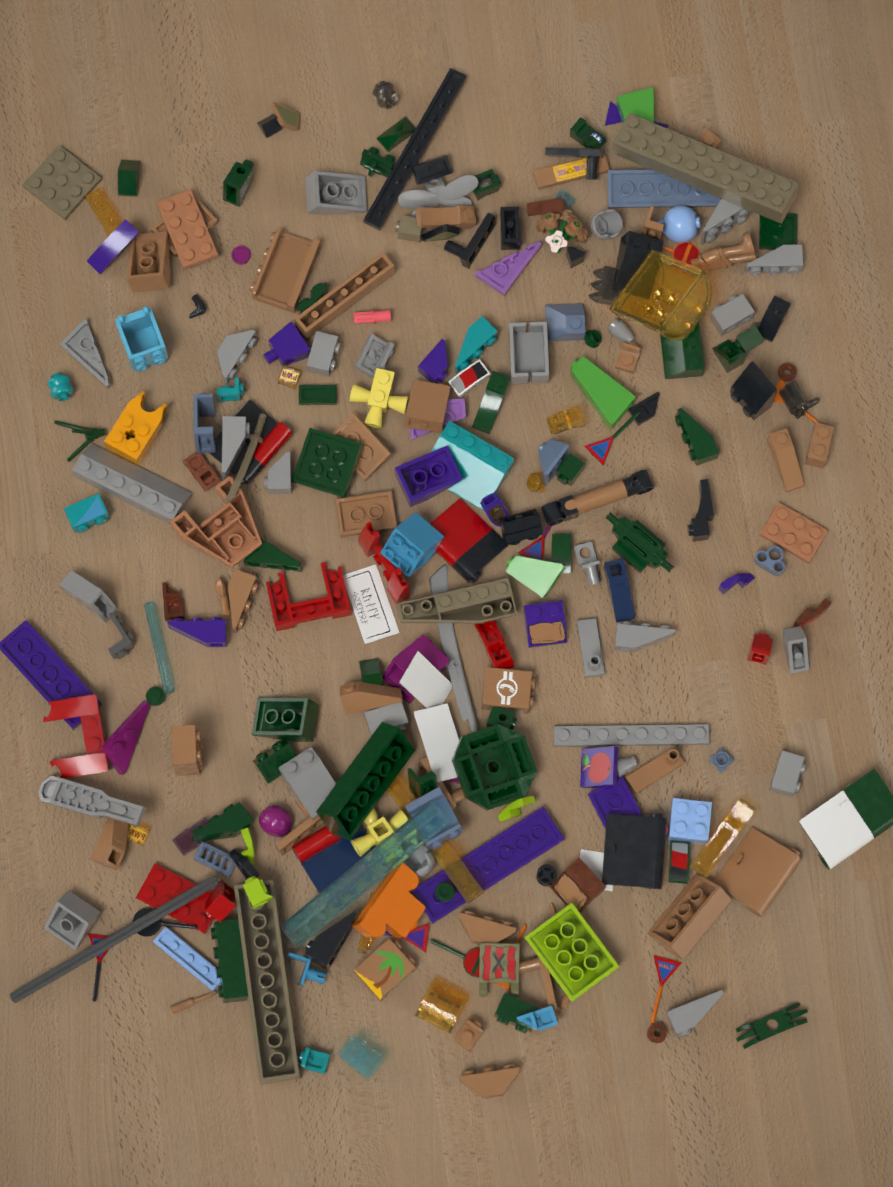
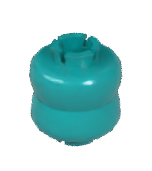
(60, 386)

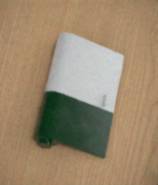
(850, 819)

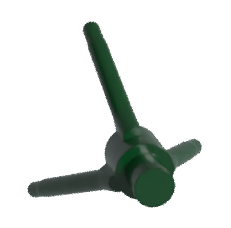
(90, 434)

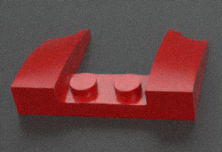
(370, 543)
(333, 605)
(95, 758)

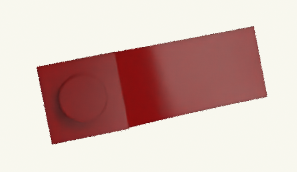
(494, 645)

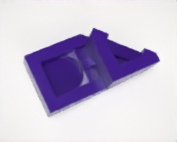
(742, 579)

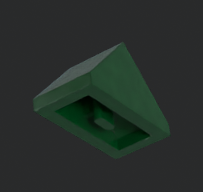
(128, 178)
(729, 355)
(370, 671)

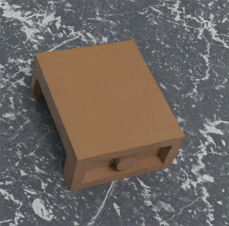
(427, 406)

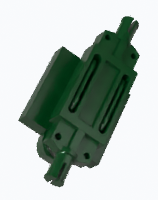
(638, 544)

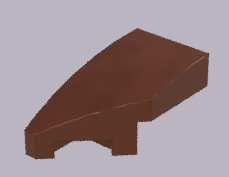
(172, 603)

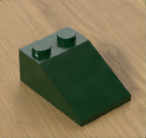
(285, 719)

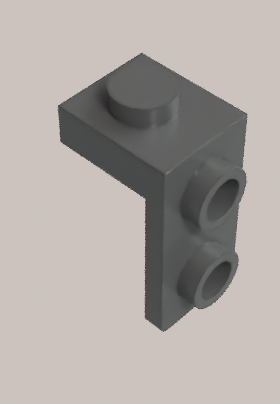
(120, 649)

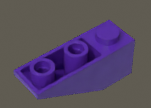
(206, 632)

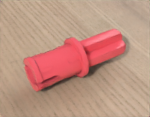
(372, 316)

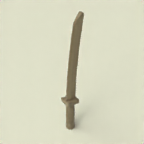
(255, 439)

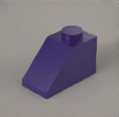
(435, 364)

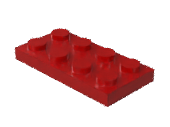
(163, 886)

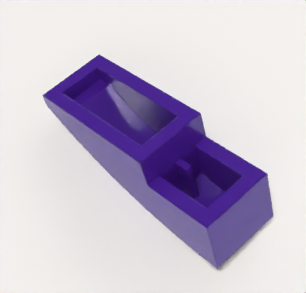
(113, 246)

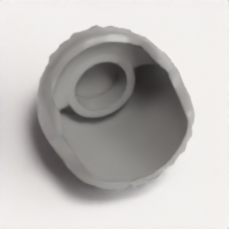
(607, 224)
(420, 861)

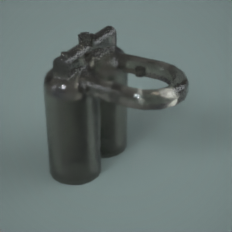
(795, 399)

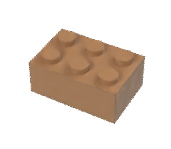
(187, 750)

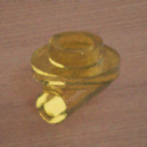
(535, 483)

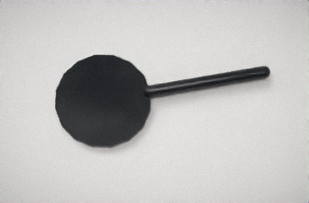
(154, 928)

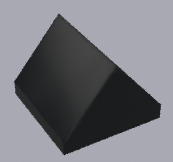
(269, 125)
(574, 256)

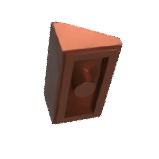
(546, 206)

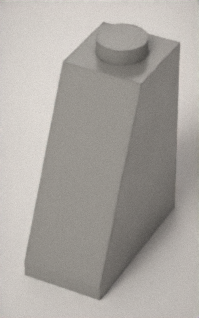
(88, 595)

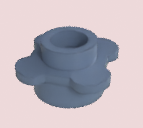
(721, 755)

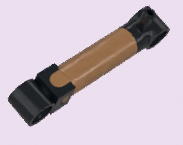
(571, 507)

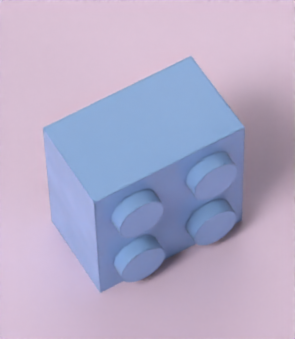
(689, 821)

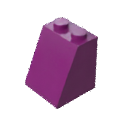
(402, 661)

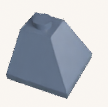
(565, 322)
(550, 458)

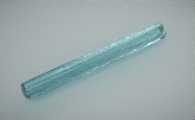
(159, 647)

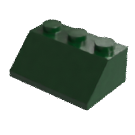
(683, 357)

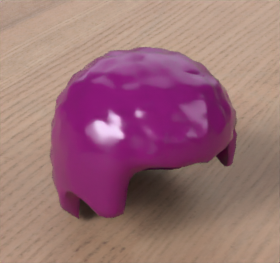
(276, 821)

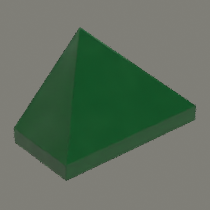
(396, 134)

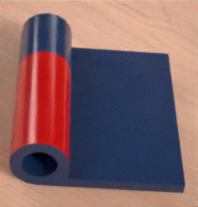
(326, 856)

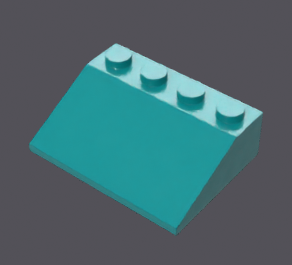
(478, 462)

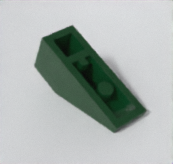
(271, 557)

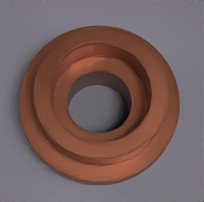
(791, 368)
(656, 1026)

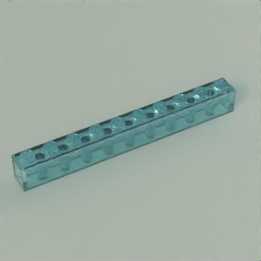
(364, 874)

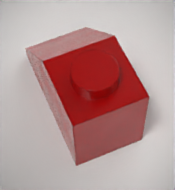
(760, 648)
(220, 901)

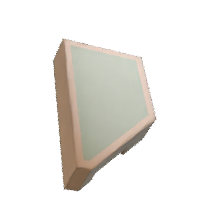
(286, 117)

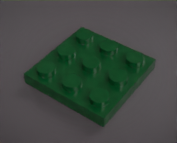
(327, 463)

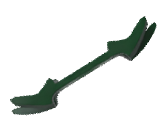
(761, 1031)

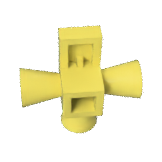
(379, 398)
(377, 831)

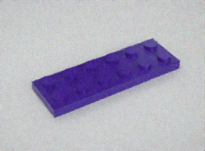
(43, 667)

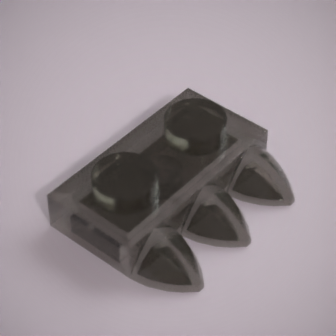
(607, 294)

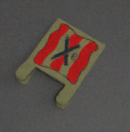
(499, 965)

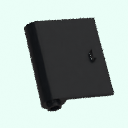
(638, 850)

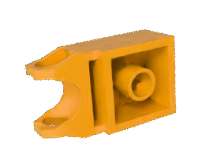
(135, 423)

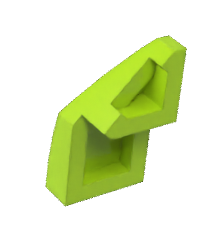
(513, 810)
(249, 853)

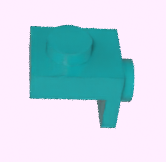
(314, 1060)

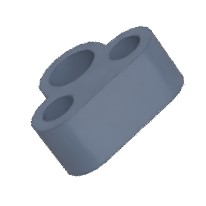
(769, 564)

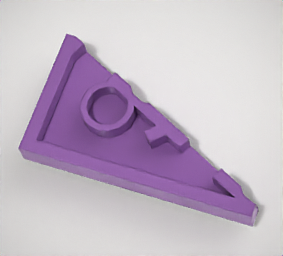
(504, 273)

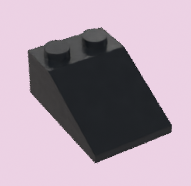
(631, 254)
(753, 391)
(329, 943)

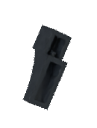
(699, 526)

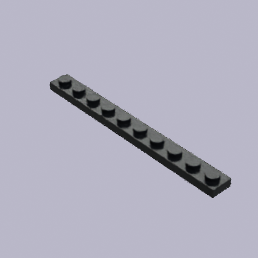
(415, 149)

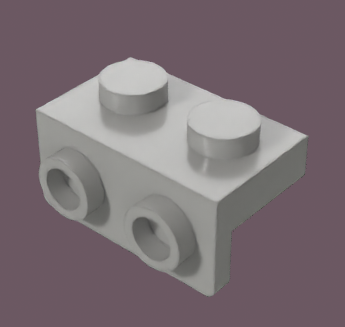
(373, 355)

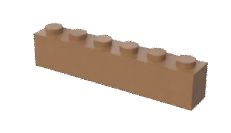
(344, 295)

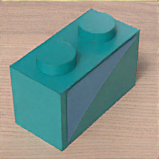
(87, 513)

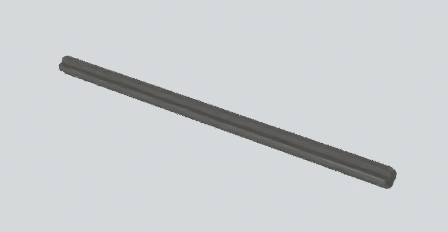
(114, 939)

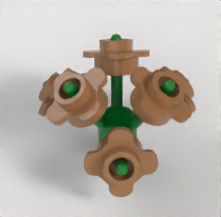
(558, 238)

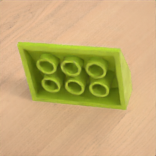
(571, 952)

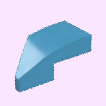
(540, 1019)

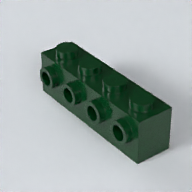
(230, 961)

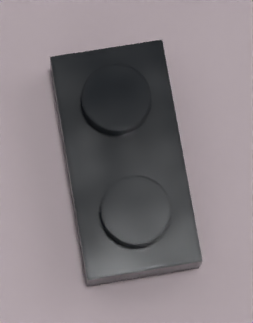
(431, 169)

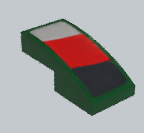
(678, 862)

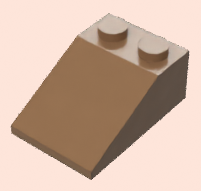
(149, 262)

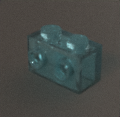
(361, 1057)

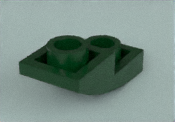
(316, 293)
(562, 550)

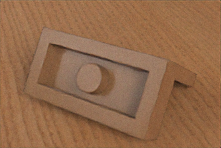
(652, 228)

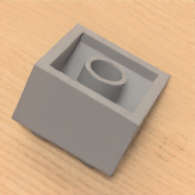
(71, 919)

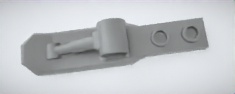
(88, 801)

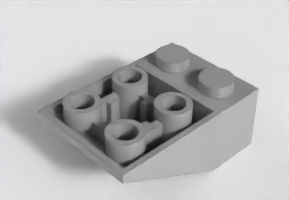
(722, 220)

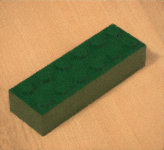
(365, 781)

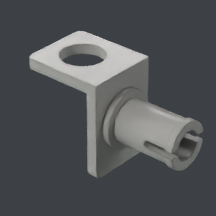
(589, 563)

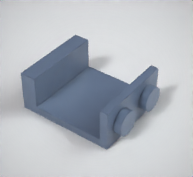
(203, 435)
(451, 831)

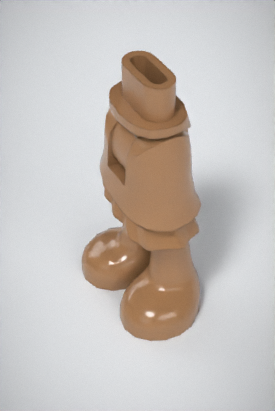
(723, 257)

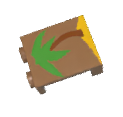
(385, 968)

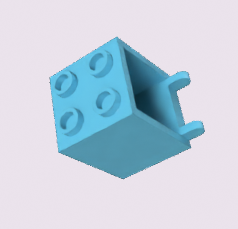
(141, 339)

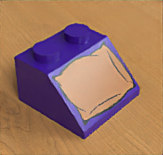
(545, 624)

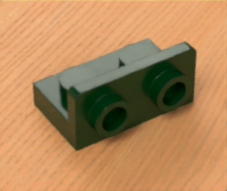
(269, 761)

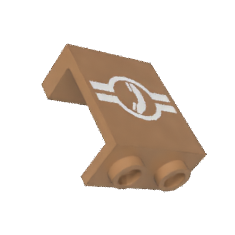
(507, 689)

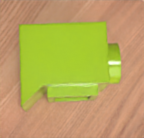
(256, 892)

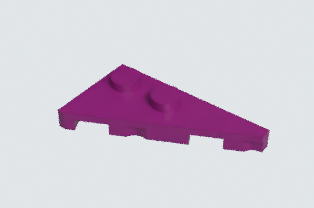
(122, 742)

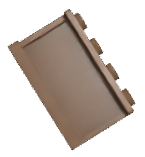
(285, 270)

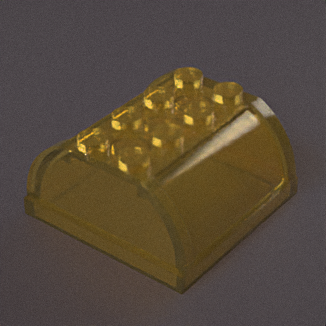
(665, 296)

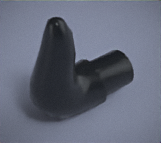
(201, 307)

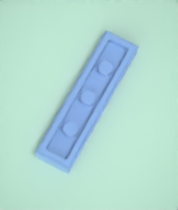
(187, 958)

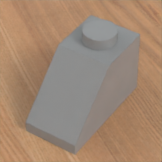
(279, 476)
(795, 649)

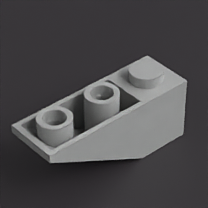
(783, 259)
(634, 638)

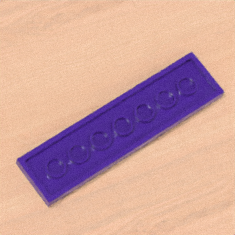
(494, 861)

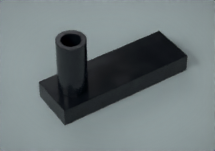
(591, 154)
(468, 254)

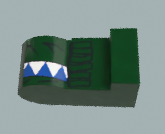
(586, 135)

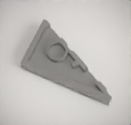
(83, 349)

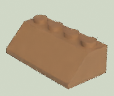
(689, 916)

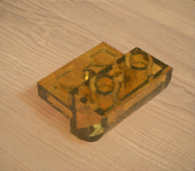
(442, 1005)

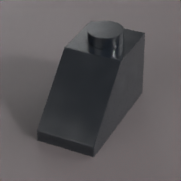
(773, 318)

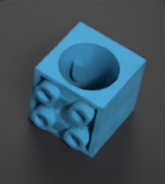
(412, 544)

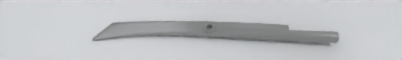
(439, 585)

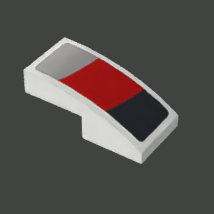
(469, 377)

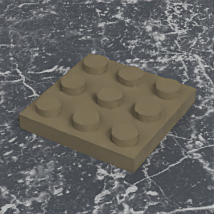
(61, 182)

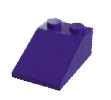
(427, 476)

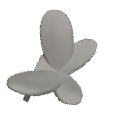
(448, 195)

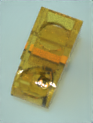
(565, 420)

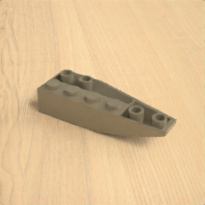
(465, 605)

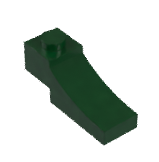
(491, 402)

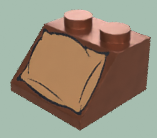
(578, 885)

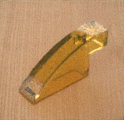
(723, 837)

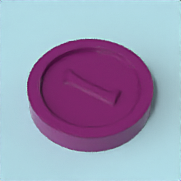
(240, 255)

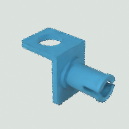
(307, 972)

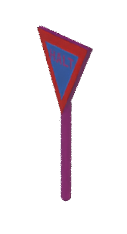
(536, 549)

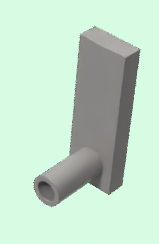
(590, 648)

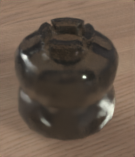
(385, 94)

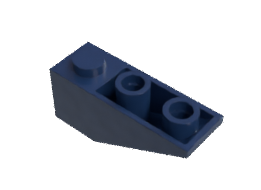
(619, 590)

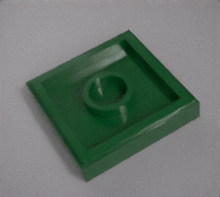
(776, 234)

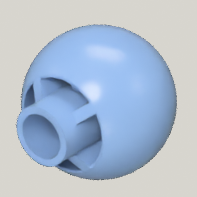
(681, 224)

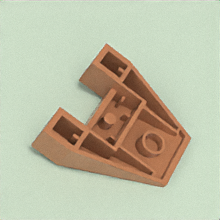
(226, 534)

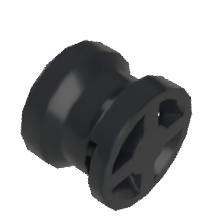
(548, 872)

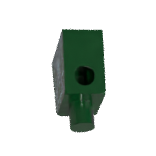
(238, 182)

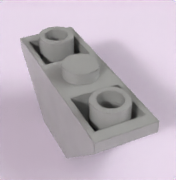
(233, 352)

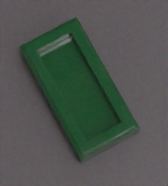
(317, 395)

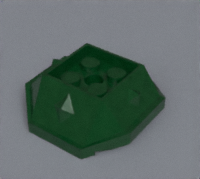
(511, 761)

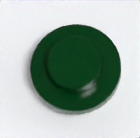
(592, 338)
(155, 696)
(445, 892)

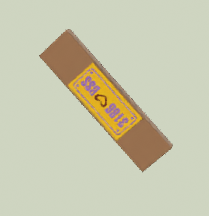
(567, 172)

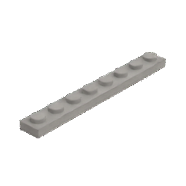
(631, 735)

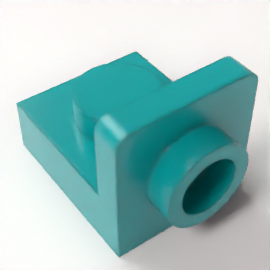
(227, 393)

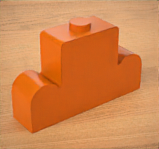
(391, 906)

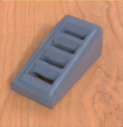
(200, 851)

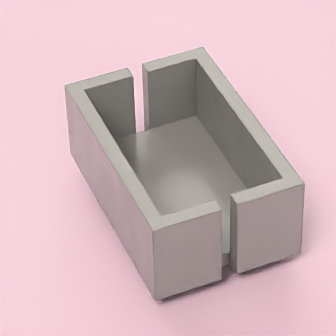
(528, 353)

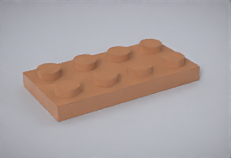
(187, 229)

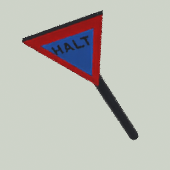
(95, 939)

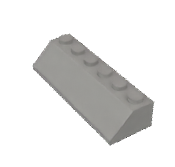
(131, 483)

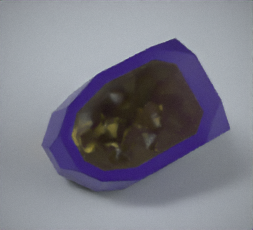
(494, 508)

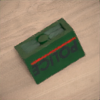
(421, 785)

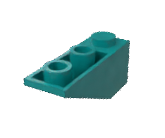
(476, 340)

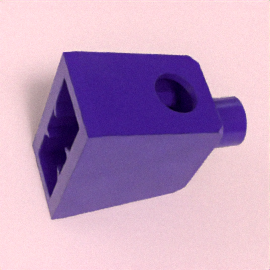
(287, 346)

